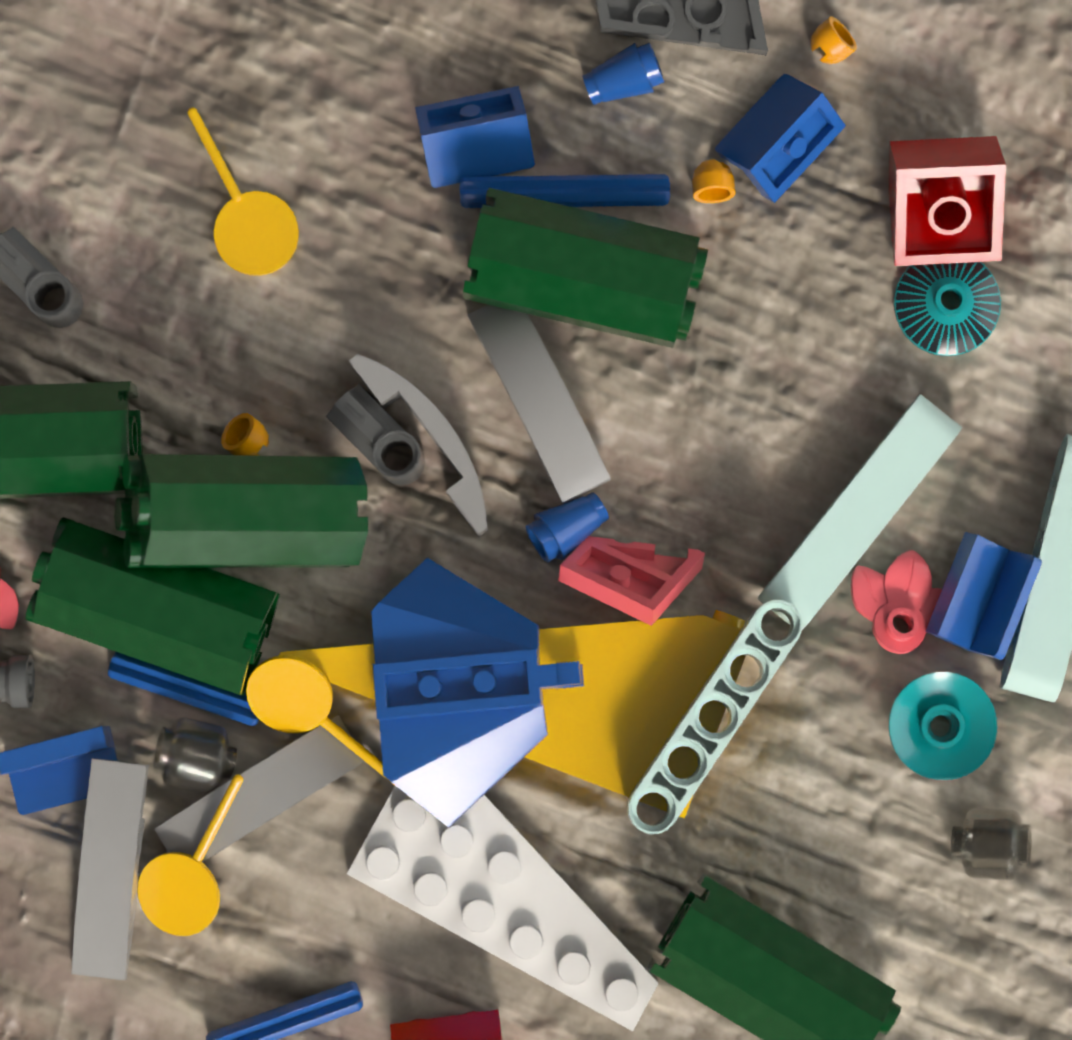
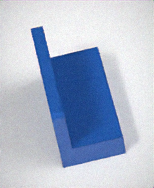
(781, 135)
(475, 136)
(983, 596)
(55, 769)

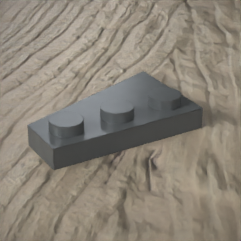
(702, 23)

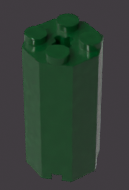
(584, 268)
(66, 438)
(241, 511)
(167, 617)
(768, 973)

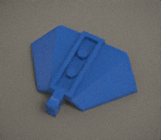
(456, 689)

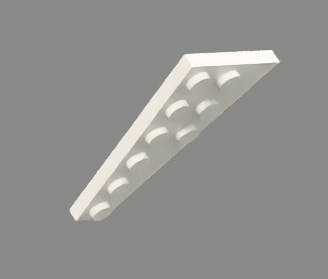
(503, 898)

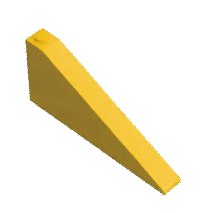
(631, 699)

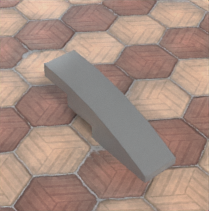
(109, 869)

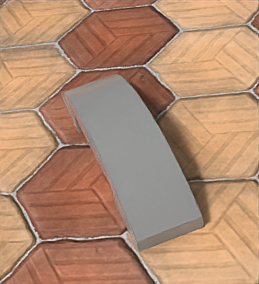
(387, 388)
(540, 400)
(265, 792)

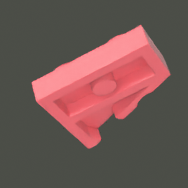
(629, 575)

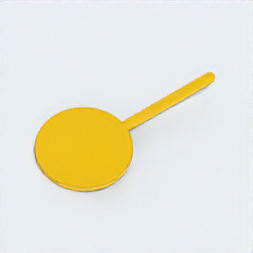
(253, 229)
(296, 698)
(178, 888)

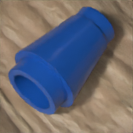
(624, 75)
(566, 526)

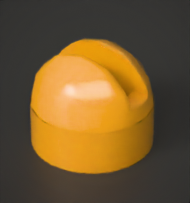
(834, 41)
(713, 182)
(244, 435)

